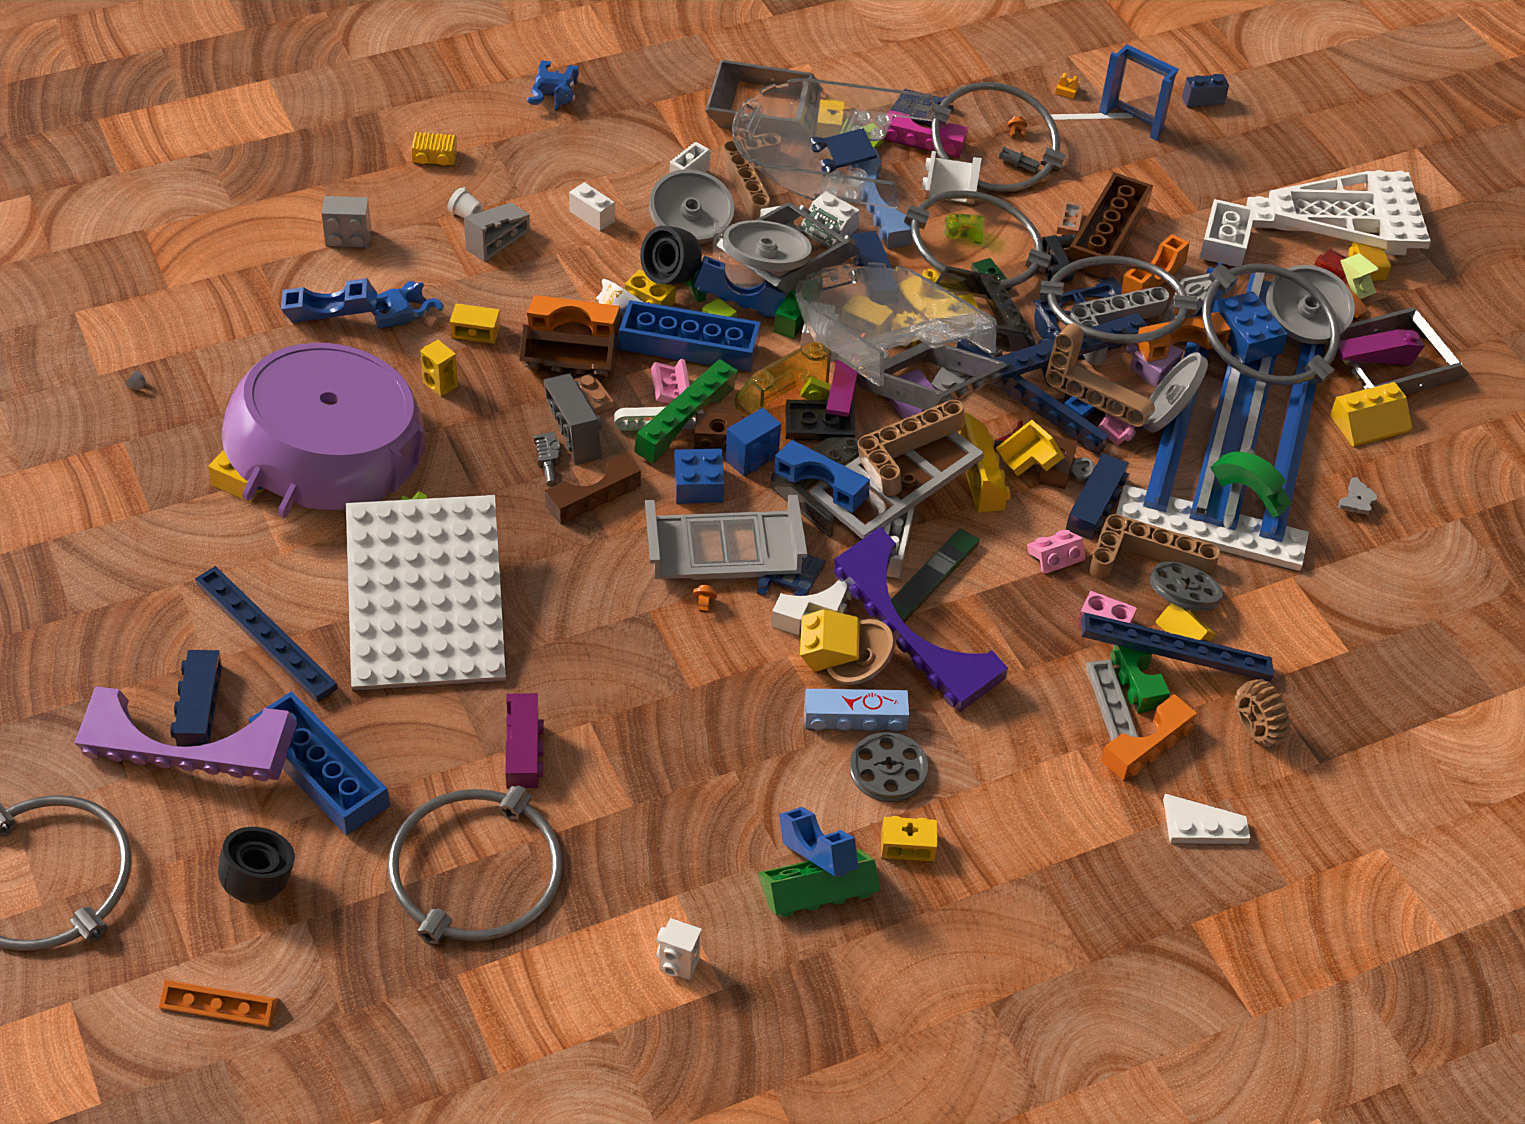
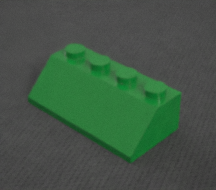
(809, 885)

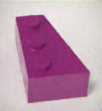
(523, 741)

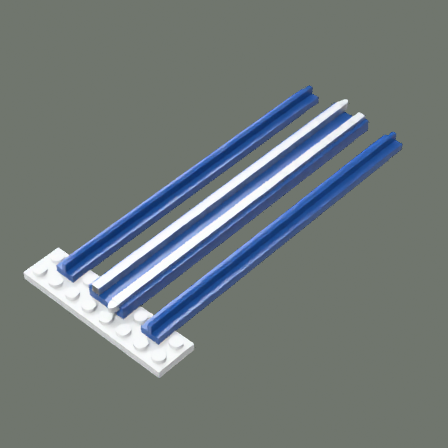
(1216, 509)

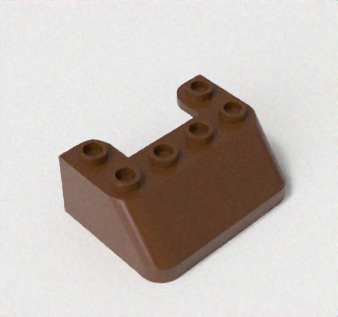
(568, 352)

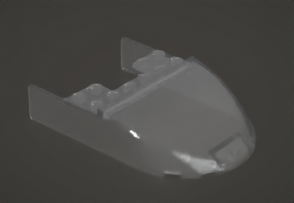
(778, 127)
(876, 308)

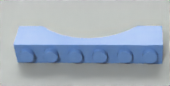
(887, 220)

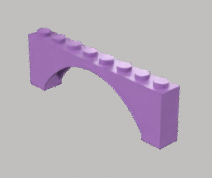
(253, 751)

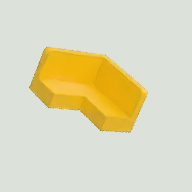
(1029, 446)

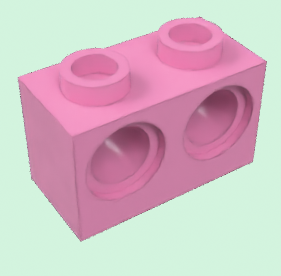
(1107, 607)

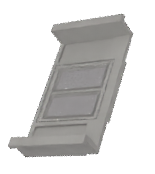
(726, 543)

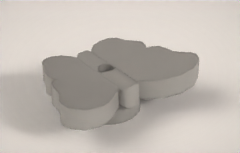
(1359, 498)

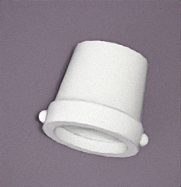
(463, 203)

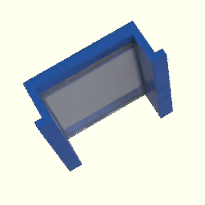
(1139, 87)

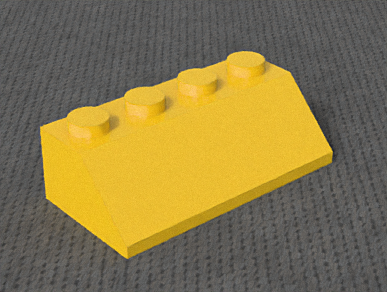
(985, 477)

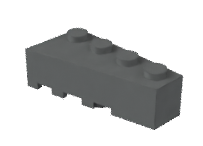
(574, 417)

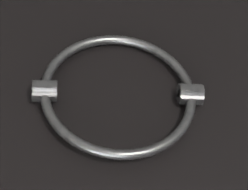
(1052, 157)
(918, 217)
(1225, 279)
(1182, 305)
(85, 920)
(437, 922)

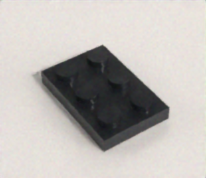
(810, 421)

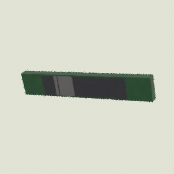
(933, 573)

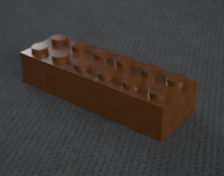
(1111, 222)

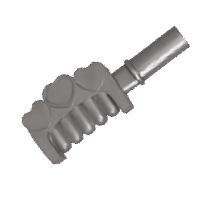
(549, 454)

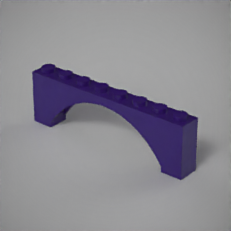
(957, 674)

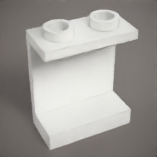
(950, 176)

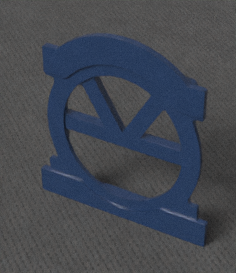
(1045, 319)

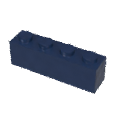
(870, 249)
(1097, 497)
(197, 698)

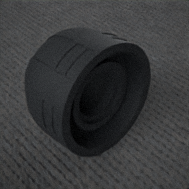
(670, 255)
(255, 864)

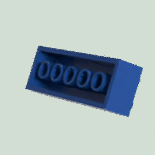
(689, 335)
(329, 770)

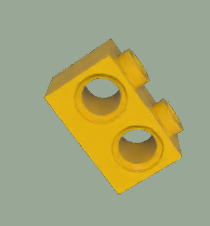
(649, 291)
(439, 368)

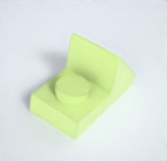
(1358, 272)

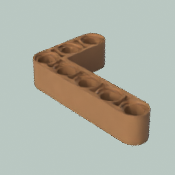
(745, 180)
(1090, 387)
(904, 436)
(1150, 541)

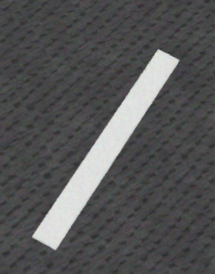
(1090, 116)

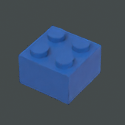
(753, 442)
(698, 476)

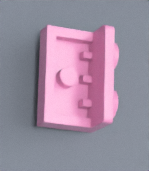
(669, 380)
(1116, 429)
(1058, 550)

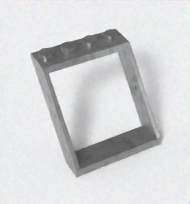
(727, 81)
(832, 256)
(982, 368)
(1414, 383)

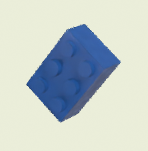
(1254, 329)

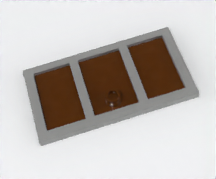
(921, 473)

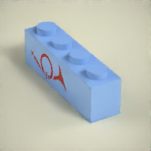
(856, 709)

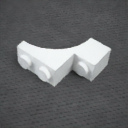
(790, 609)

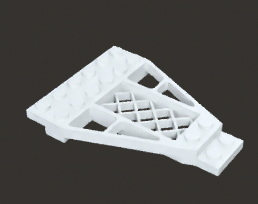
(1388, 206)

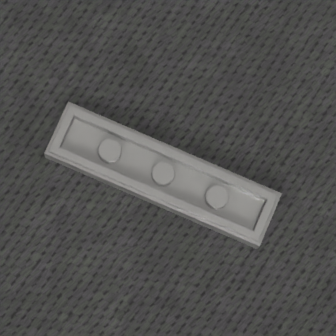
(1110, 699)

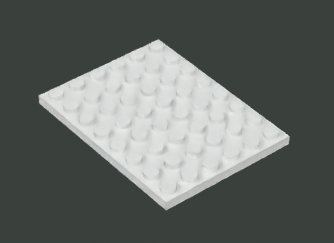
(424, 592)

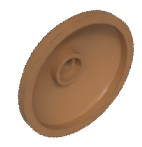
(875, 652)

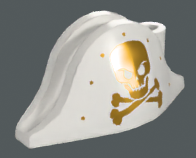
(615, 295)

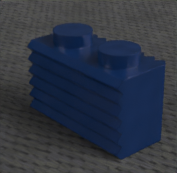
(1205, 90)

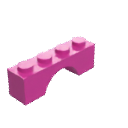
(909, 133)

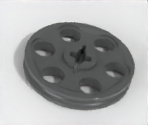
(1202, 590)
(898, 763)

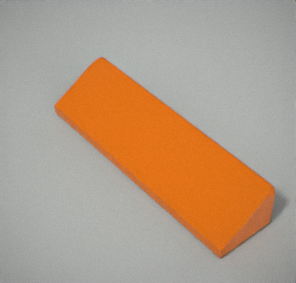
(218, 1003)

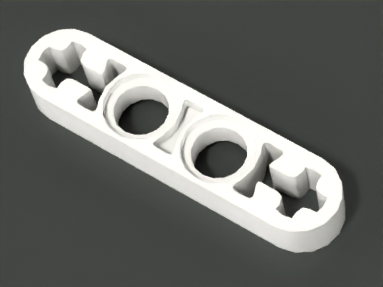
(639, 413)

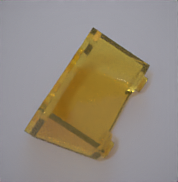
(783, 376)

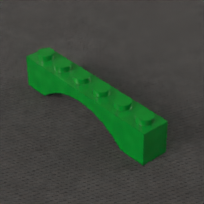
(663, 428)

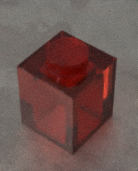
(1332, 263)

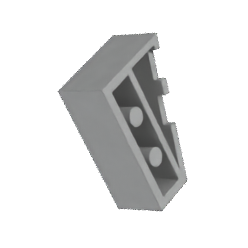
(494, 230)

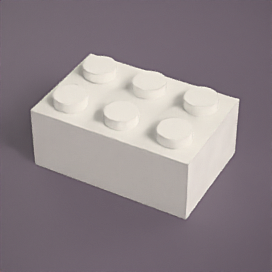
(1227, 233)

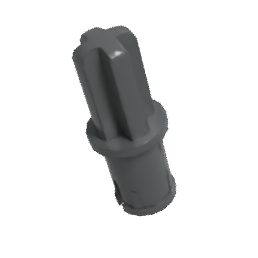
(1019, 159)

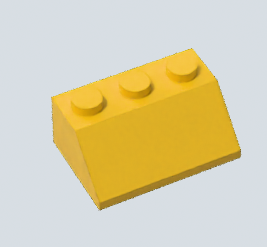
(1372, 414)

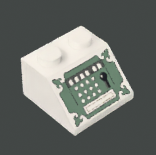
(834, 212)

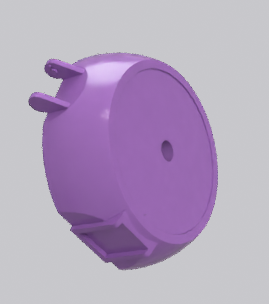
(319, 452)

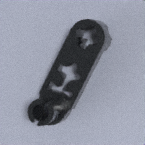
(1054, 246)

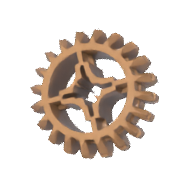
(1263, 713)

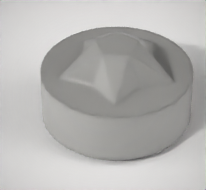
(1082, 469)

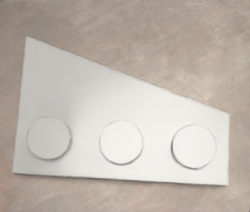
(1203, 824)

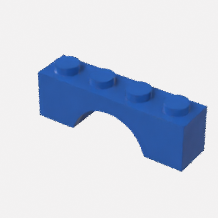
(713, 278)
(305, 305)
(799, 463)
(831, 852)

